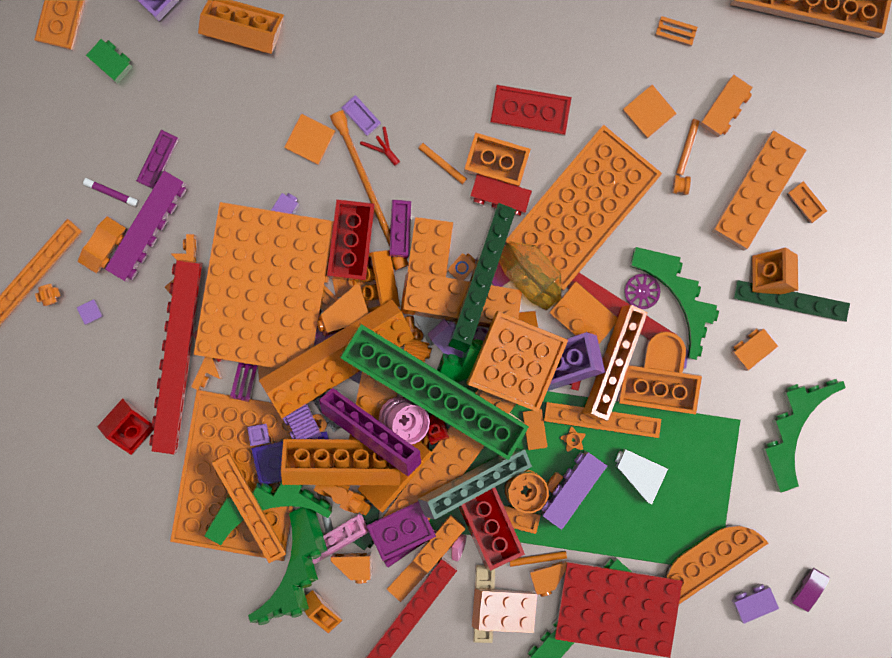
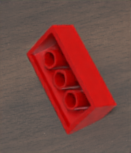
(350, 240)
(491, 529)

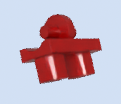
(437, 429)

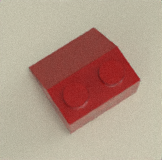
(126, 426)

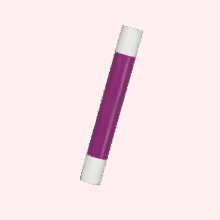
(110, 192)

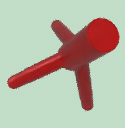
(386, 147)

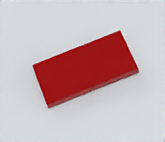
(530, 110)

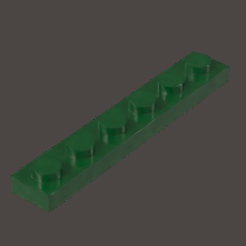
(794, 302)

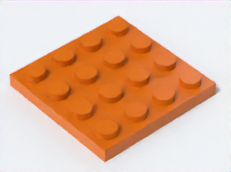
(517, 361)

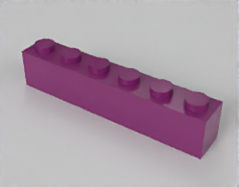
(146, 226)
(370, 432)

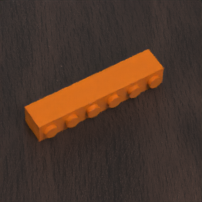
(615, 362)

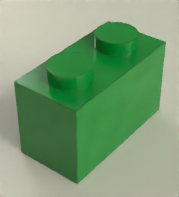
(109, 61)

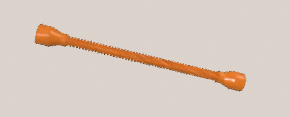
(340, 122)

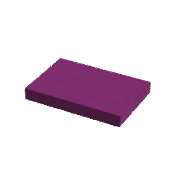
(400, 531)

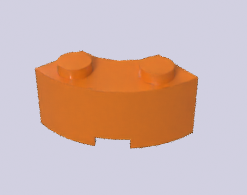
(102, 245)

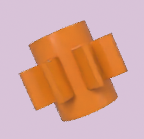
(47, 294)

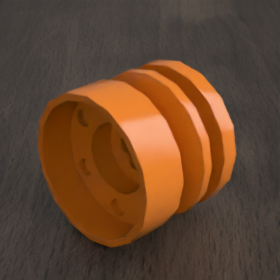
(535, 497)

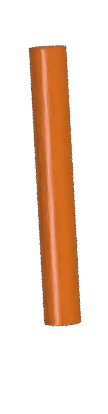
(688, 146)
(442, 163)
(538, 558)

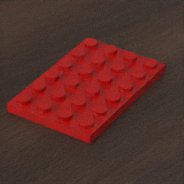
(618, 609)

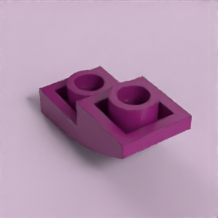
(811, 590)

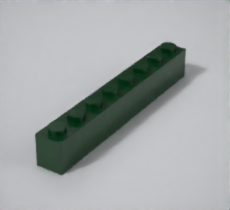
(482, 278)

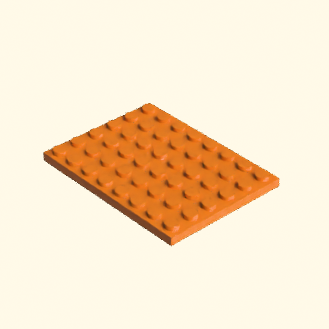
(263, 286)
(216, 429)

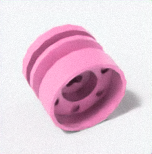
(405, 419)

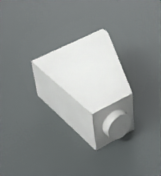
(641, 473)

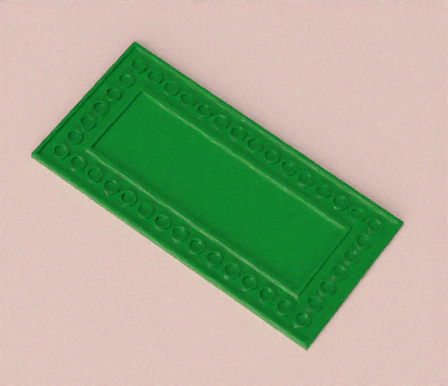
(613, 515)

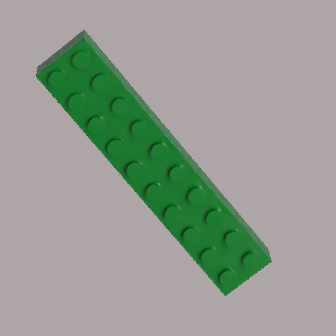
(434, 391)

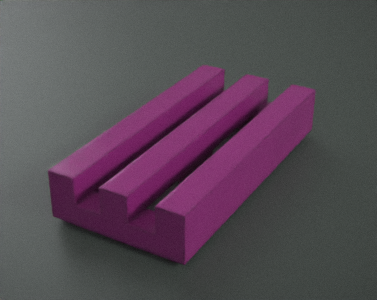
(240, 396)

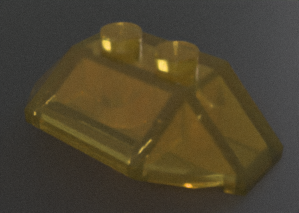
(531, 273)

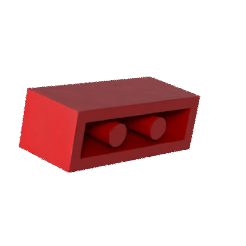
(494, 192)

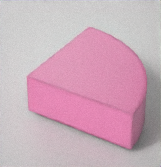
(458, 547)

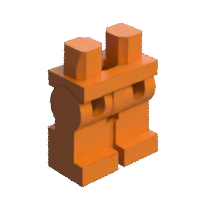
(348, 499)

